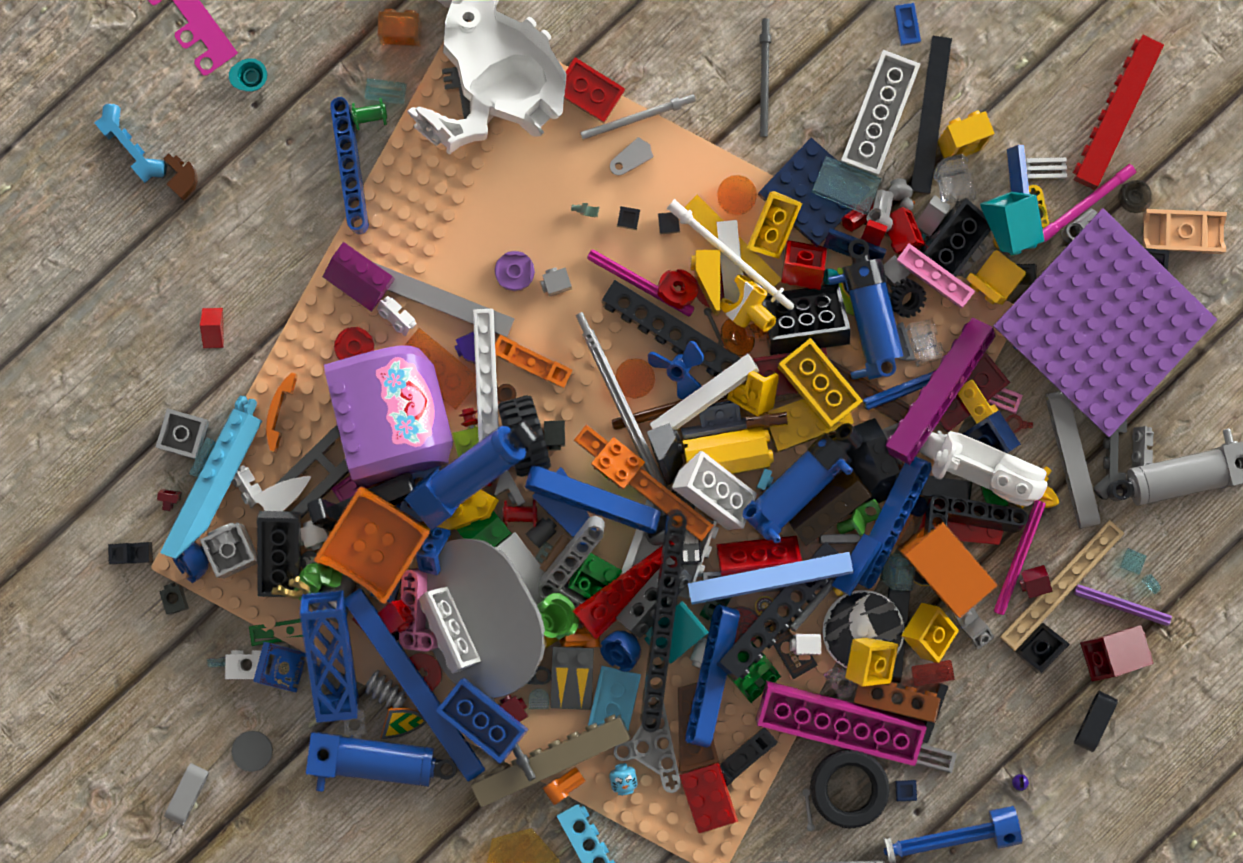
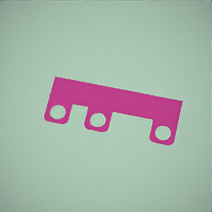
(206, 29)

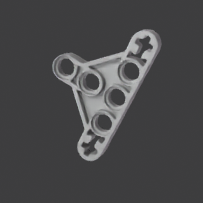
(654, 755)

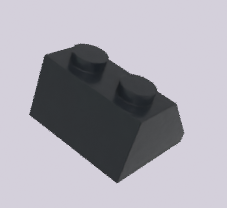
(666, 451)

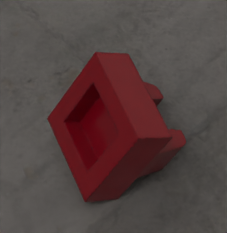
(168, 497)

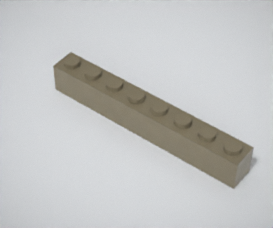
(551, 760)

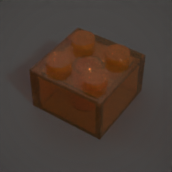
(399, 28)

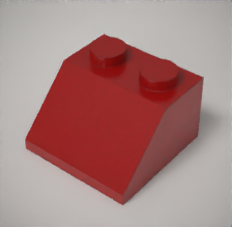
(804, 265)

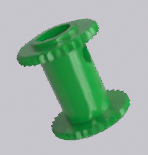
(369, 114)

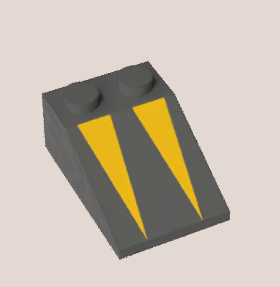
(572, 678)

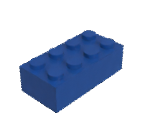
(482, 720)

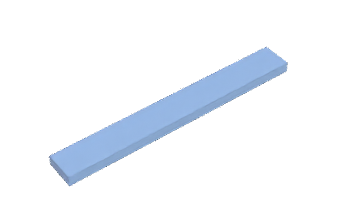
(770, 578)

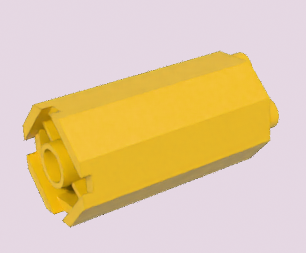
(735, 450)

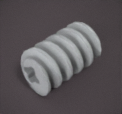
(385, 691)

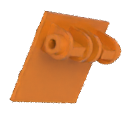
(617, 463)

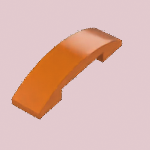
(532, 362)
(288, 387)

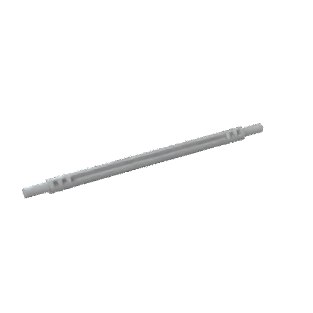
(619, 399)

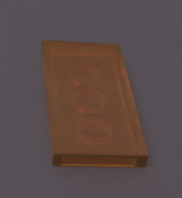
(454, 377)

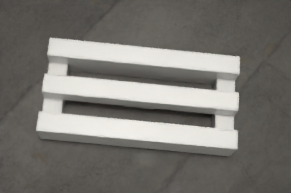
(1063, 167)

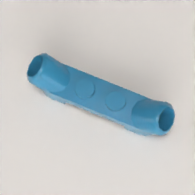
(109, 127)

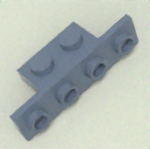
(716, 419)

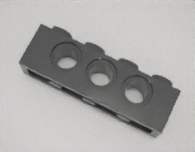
(640, 610)

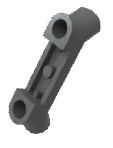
(1110, 463)

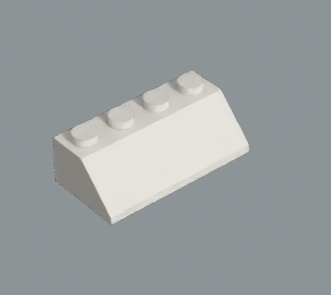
(714, 491)
(449, 629)

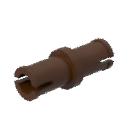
(767, 420)

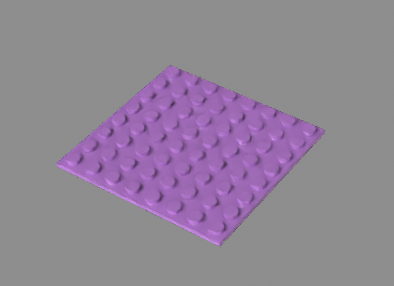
(1105, 322)

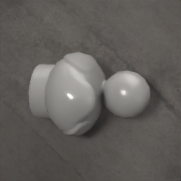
(902, 192)

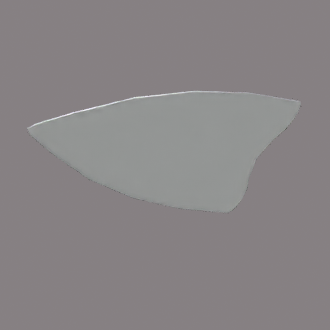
(282, 494)

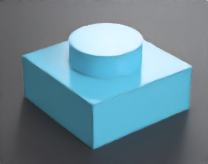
(765, 480)

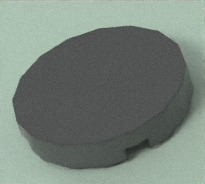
(252, 751)

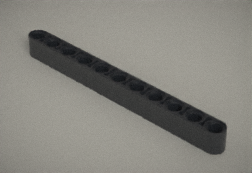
(663, 630)

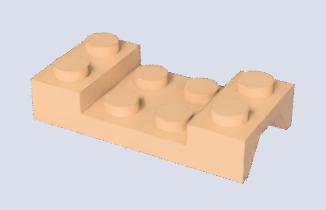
(1184, 230)

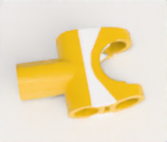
(748, 305)

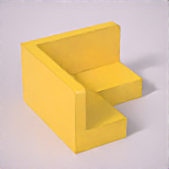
(757, 394)

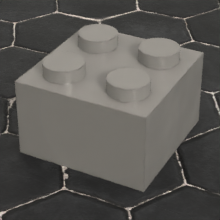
(182, 434)

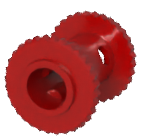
(520, 513)

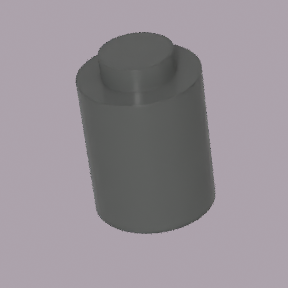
(542, 532)

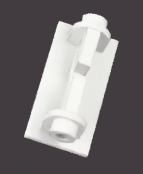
(401, 322)
(242, 481)

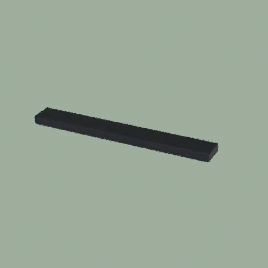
(931, 114)

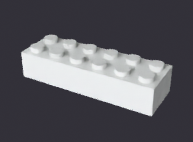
(880, 113)

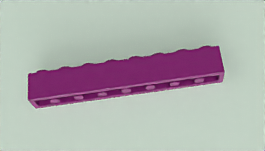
(940, 390)

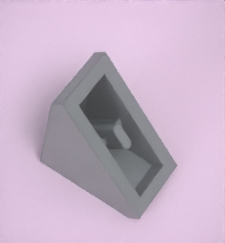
(932, 216)

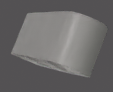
(186, 794)

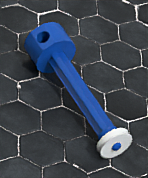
(1002, 827)

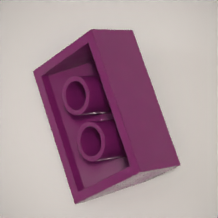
(357, 276)

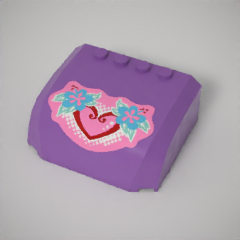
(389, 413)

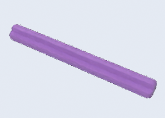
(1122, 605)

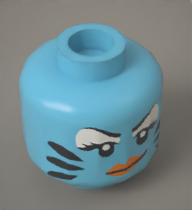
(623, 779)

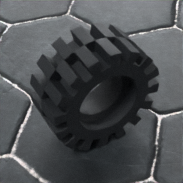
(914, 303)

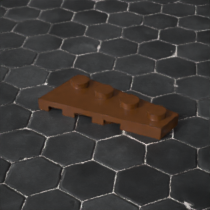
(691, 755)

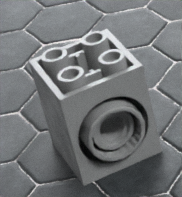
(229, 550)

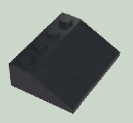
(815, 316)

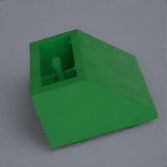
(593, 576)
(754, 682)

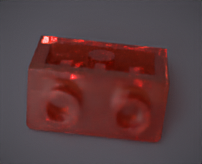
(932, 673)

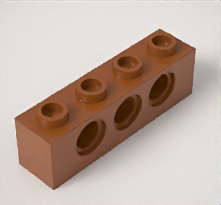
(928, 712)

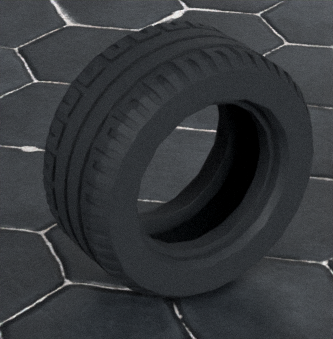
(877, 799)

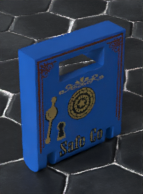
(285, 668)

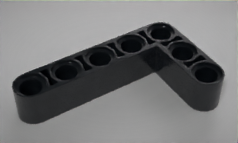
(326, 514)
(968, 517)

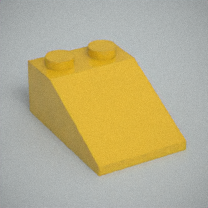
(707, 273)

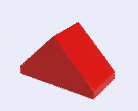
(212, 328)

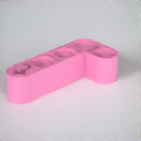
(417, 579)

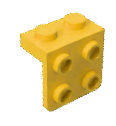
(997, 278)

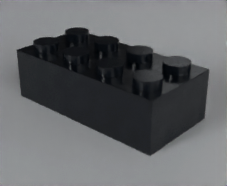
(278, 550)

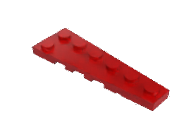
(603, 607)

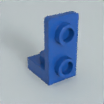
(428, 553)

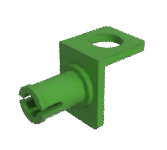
(859, 518)

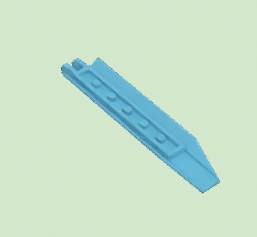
(214, 478)

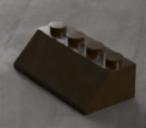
(829, 506)

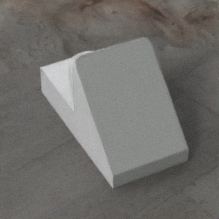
(507, 483)

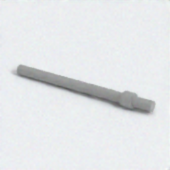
(674, 104)

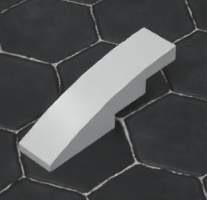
(729, 236)

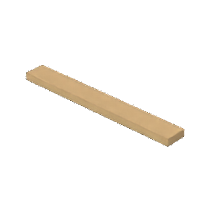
(1062, 585)

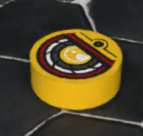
(761, 603)

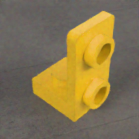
(976, 402)

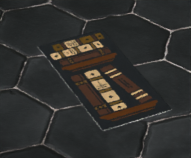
(793, 664)

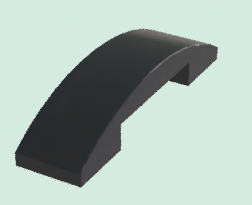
(747, 755)

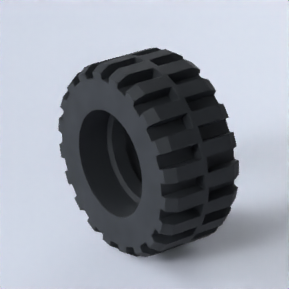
(511, 414)

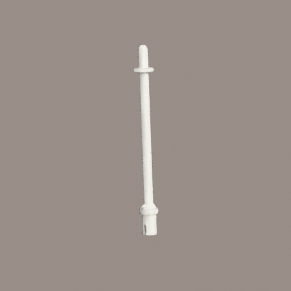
(687, 218)

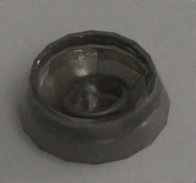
(1135, 196)

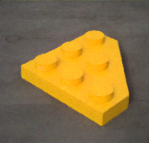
(474, 508)

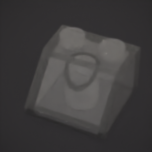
(924, 342)

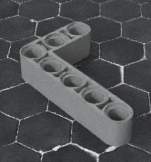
(569, 566)

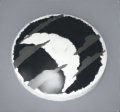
(860, 616)

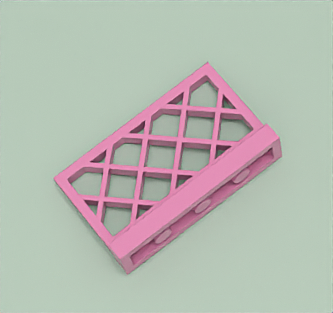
(935, 276)

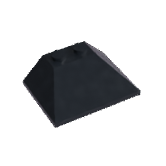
(873, 462)

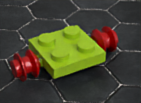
(468, 438)

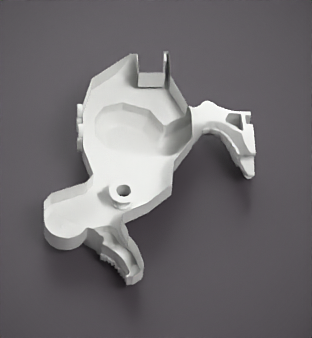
(502, 72)

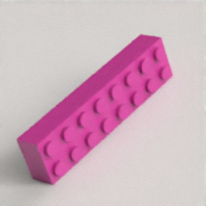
(840, 723)

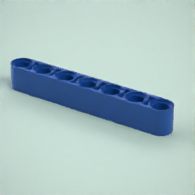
(345, 157)
(592, 499)
(895, 514)
(712, 677)

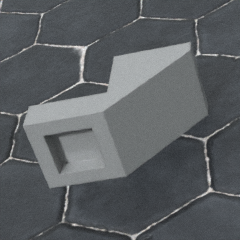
(974, 628)

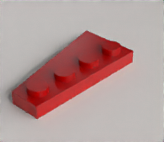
(968, 532)

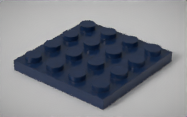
(796, 182)

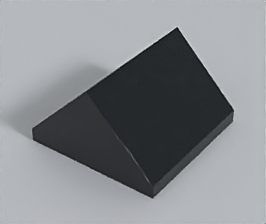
(1042, 648)

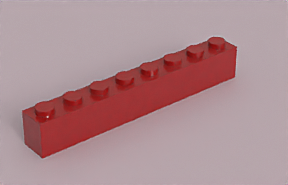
(1118, 112)

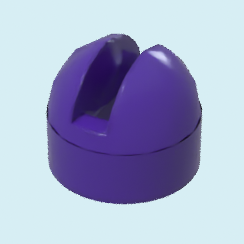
(1016, 782)

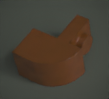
(186, 178)

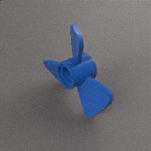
(679, 368)

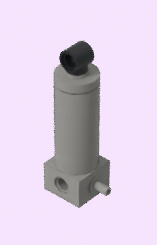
(1183, 475)

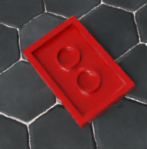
(591, 90)
(708, 798)

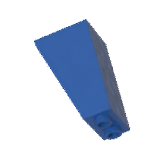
(567, 516)

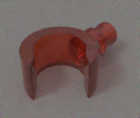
(1022, 424)

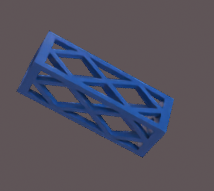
(336, 705)

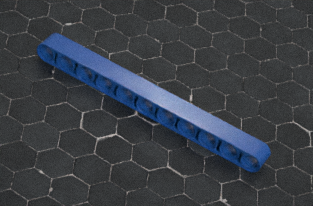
(413, 684)

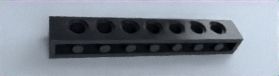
(618, 291)
(729, 662)

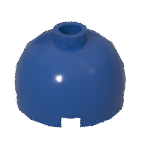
(193, 562)
(621, 650)

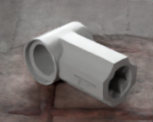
(882, 208)
(1078, 224)

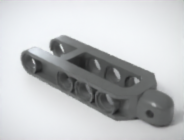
(317, 453)

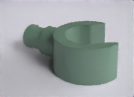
(586, 210)

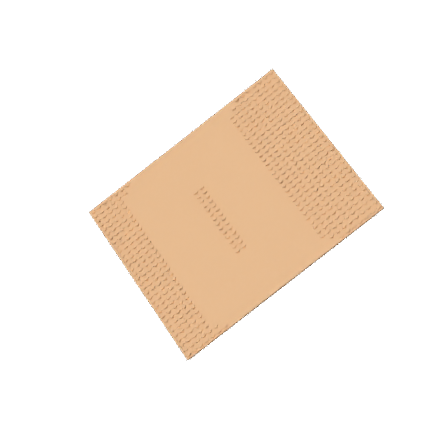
(448, 227)

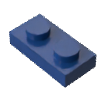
(907, 24)

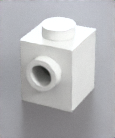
(313, 536)

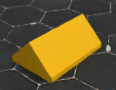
(774, 225)

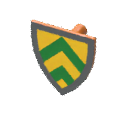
(401, 722)

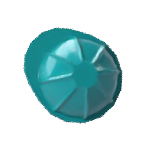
(248, 75)

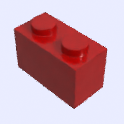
(904, 231)

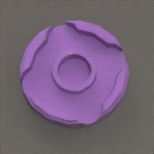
(514, 271)

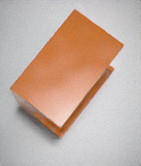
(373, 543)
(948, 568)

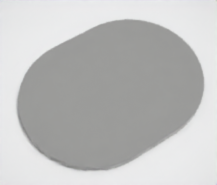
(496, 614)

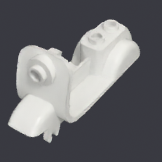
(986, 466)

